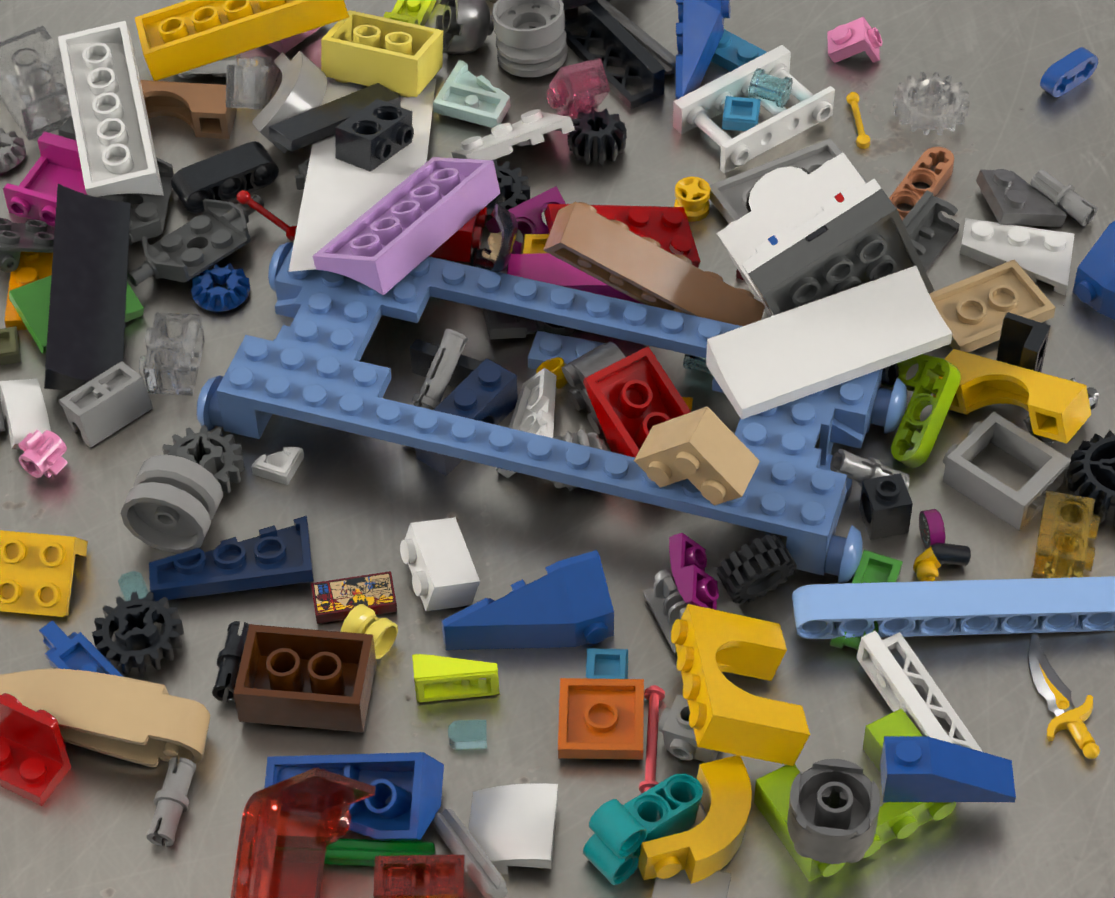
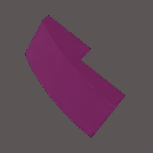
(688, 569)

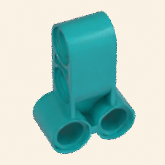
(656, 813)

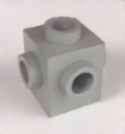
(678, 734)

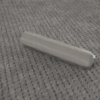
(476, 861)

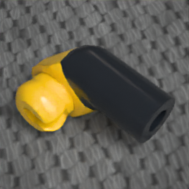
(929, 561)

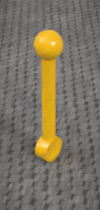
(863, 140)

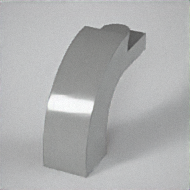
(300, 91)

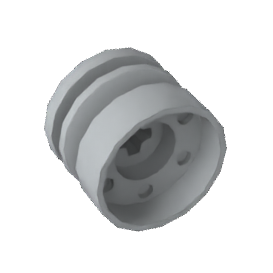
(530, 36)

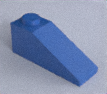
(942, 772)

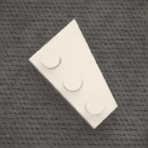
(522, 133)
(1039, 252)
(535, 408)

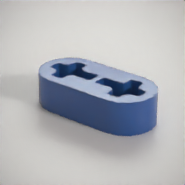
(1069, 72)

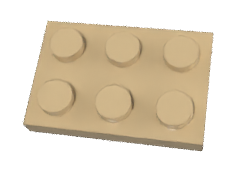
(979, 303)

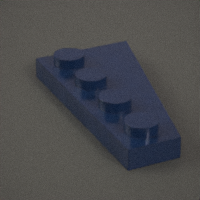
(233, 566)

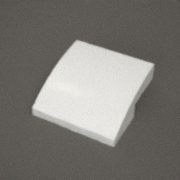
(515, 824)

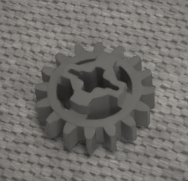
(212, 452)

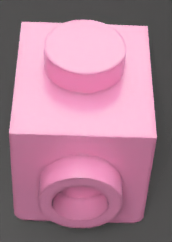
(853, 39)

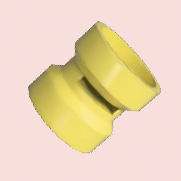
(364, 621)

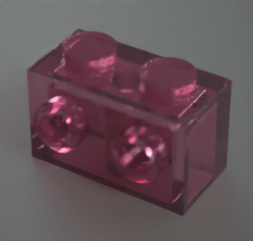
(578, 88)

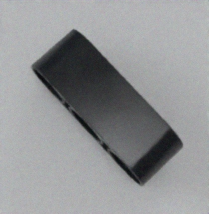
(224, 175)

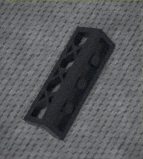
(621, 51)

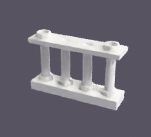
(708, 101)

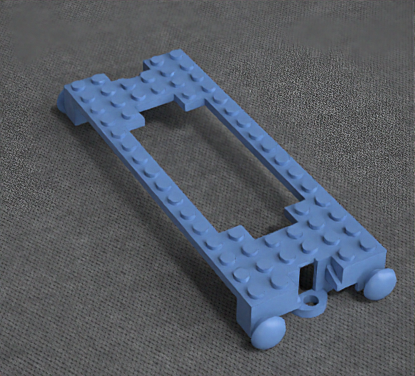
(318, 378)

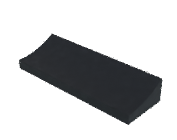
(86, 289)

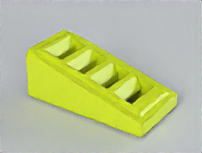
(453, 678)

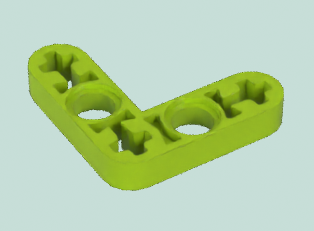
(923, 385)

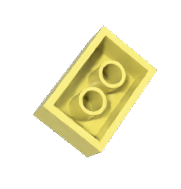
(382, 51)

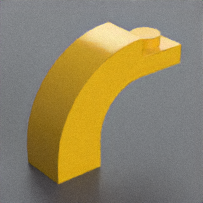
(714, 840)

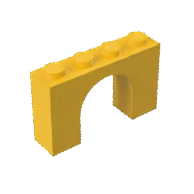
(722, 713)

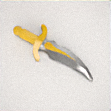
(1060, 701)

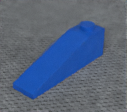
(697, 40)
(555, 611)
(405, 791)

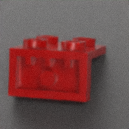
(30, 751)

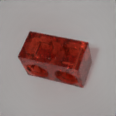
(420, 876)

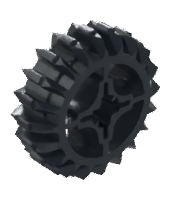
(1093, 474)

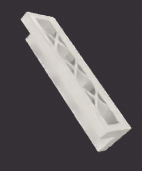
(899, 692)

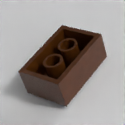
(305, 678)

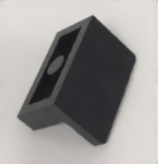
(1023, 342)

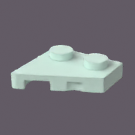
(471, 98)

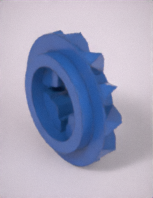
(220, 298)

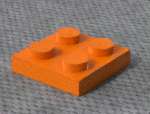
(601, 718)

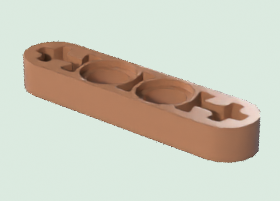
(922, 172)

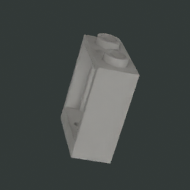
(990, 493)

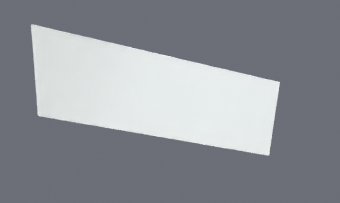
(342, 192)

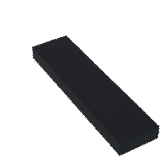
(322, 120)

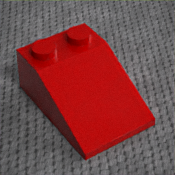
(632, 399)

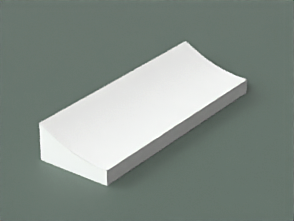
(109, 112)
(826, 342)

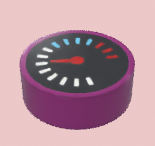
(931, 527)

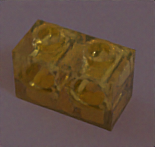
(1064, 536)

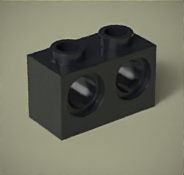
(373, 134)

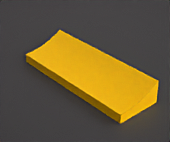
(212, 30)

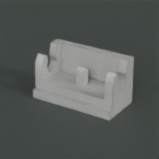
(106, 403)

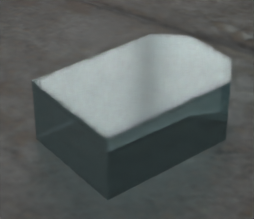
(131, 583)
(468, 734)

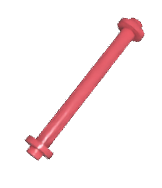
(653, 695)

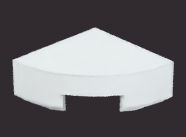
(279, 465)

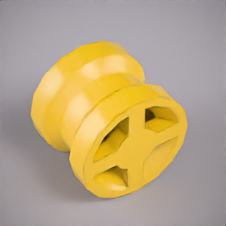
(694, 196)

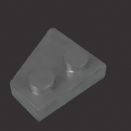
(1017, 201)

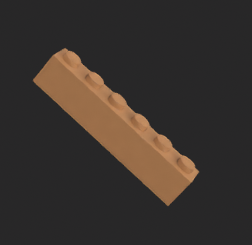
(644, 269)

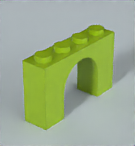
(894, 818)

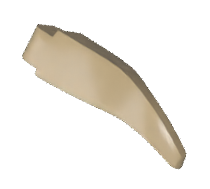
(114, 713)

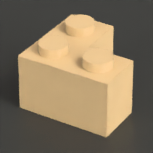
(698, 450)

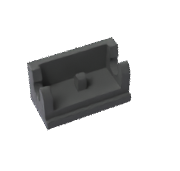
(930, 228)

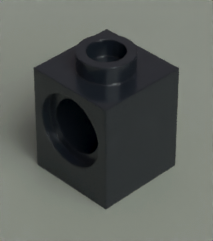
(885, 506)

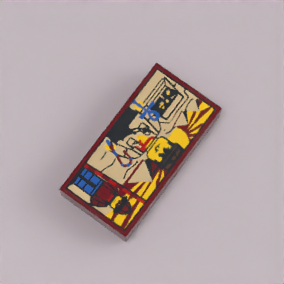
(338, 597)

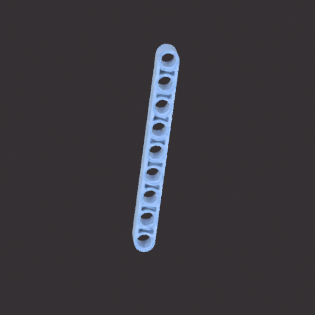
(956, 607)

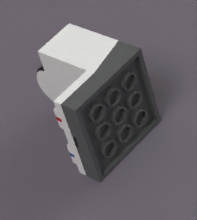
(817, 235)

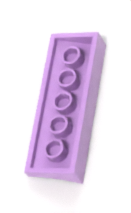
(410, 222)

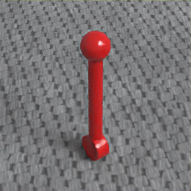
(245, 198)

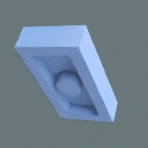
(553, 345)

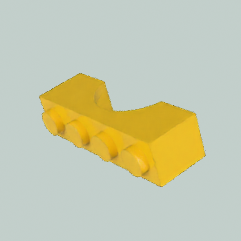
(1053, 403)

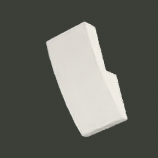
(23, 408)

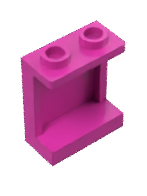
(38, 190)

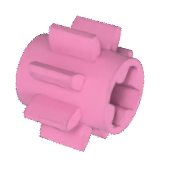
(42, 454)

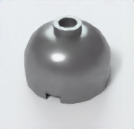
(464, 25)

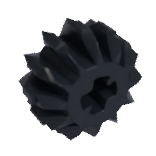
(597, 137)

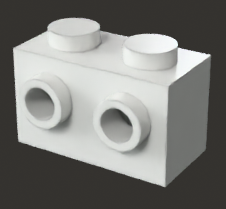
(439, 564)

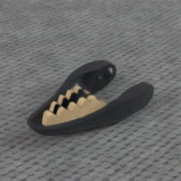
(500, 243)

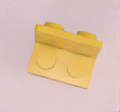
(37, 572)

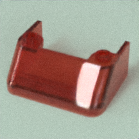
(288, 834)

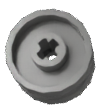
(171, 503)

